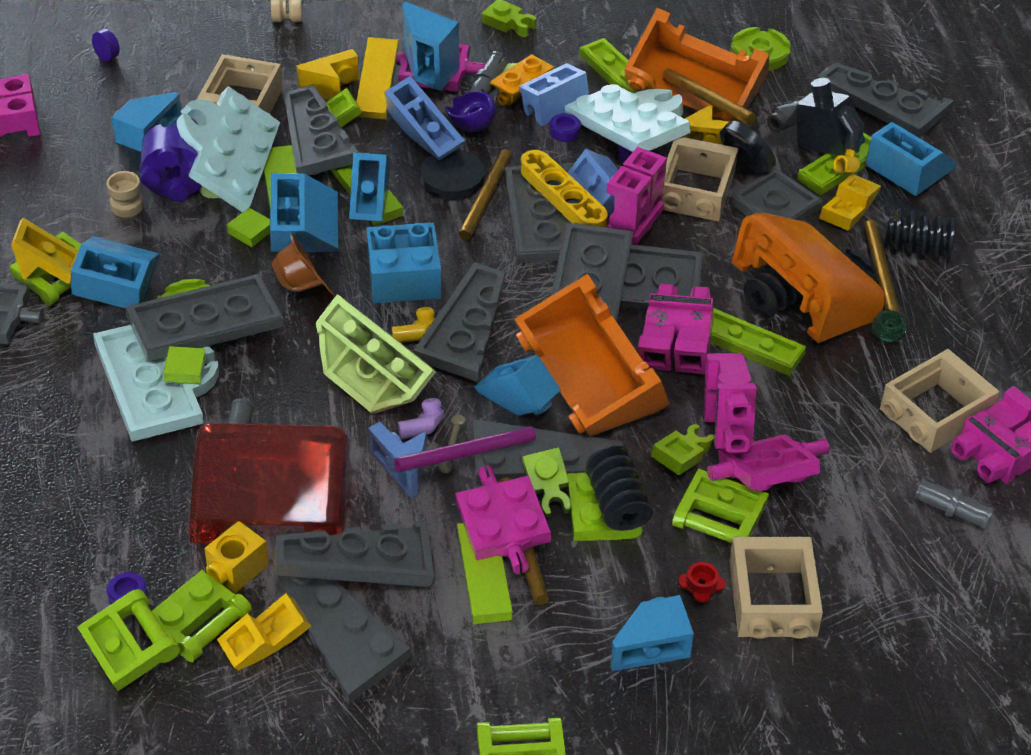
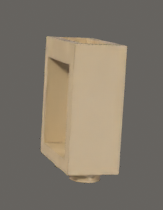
(236, 72)
(687, 156)
(947, 372)
(775, 556)

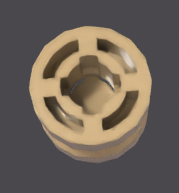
(279, 10)
(125, 194)

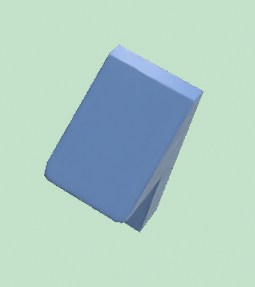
(387, 446)

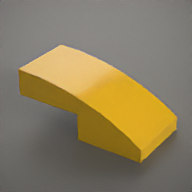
(850, 202)
(260, 637)

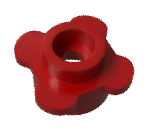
(702, 573)

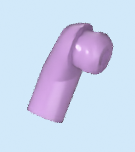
(426, 422)

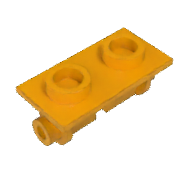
(519, 74)

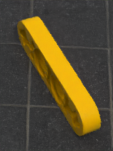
(557, 194)

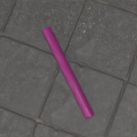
(464, 449)

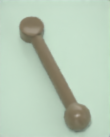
(457, 424)

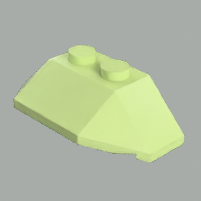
(368, 359)

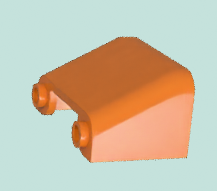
(715, 68)
(831, 285)
(591, 359)

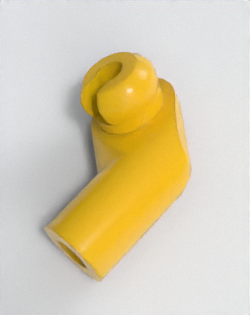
(414, 332)

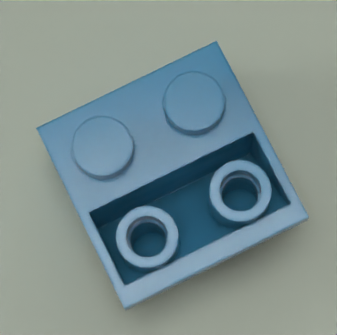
(430, 46)
(907, 159)
(303, 208)
(404, 263)
(112, 272)

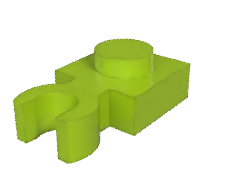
(507, 16)
(681, 451)
(548, 477)

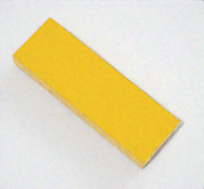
(377, 77)

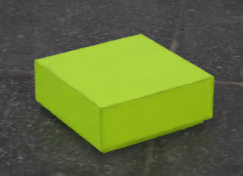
(344, 107)
(249, 227)
(184, 365)

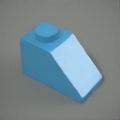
(143, 114)
(369, 186)
(520, 386)
(653, 635)

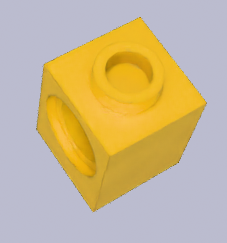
(236, 556)

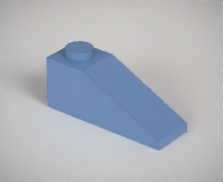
(422, 119)

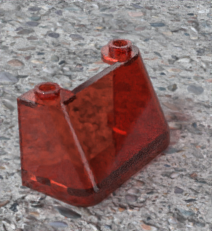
(269, 478)

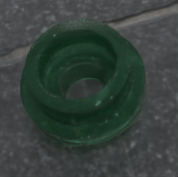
(889, 326)

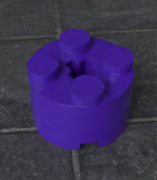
(167, 163)

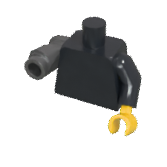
(824, 124)

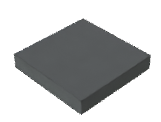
(776, 195)

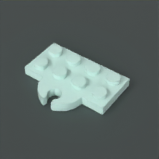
(632, 119)
(230, 144)
(139, 387)

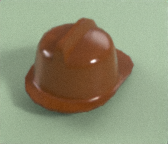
(295, 268)

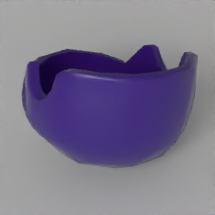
(472, 111)

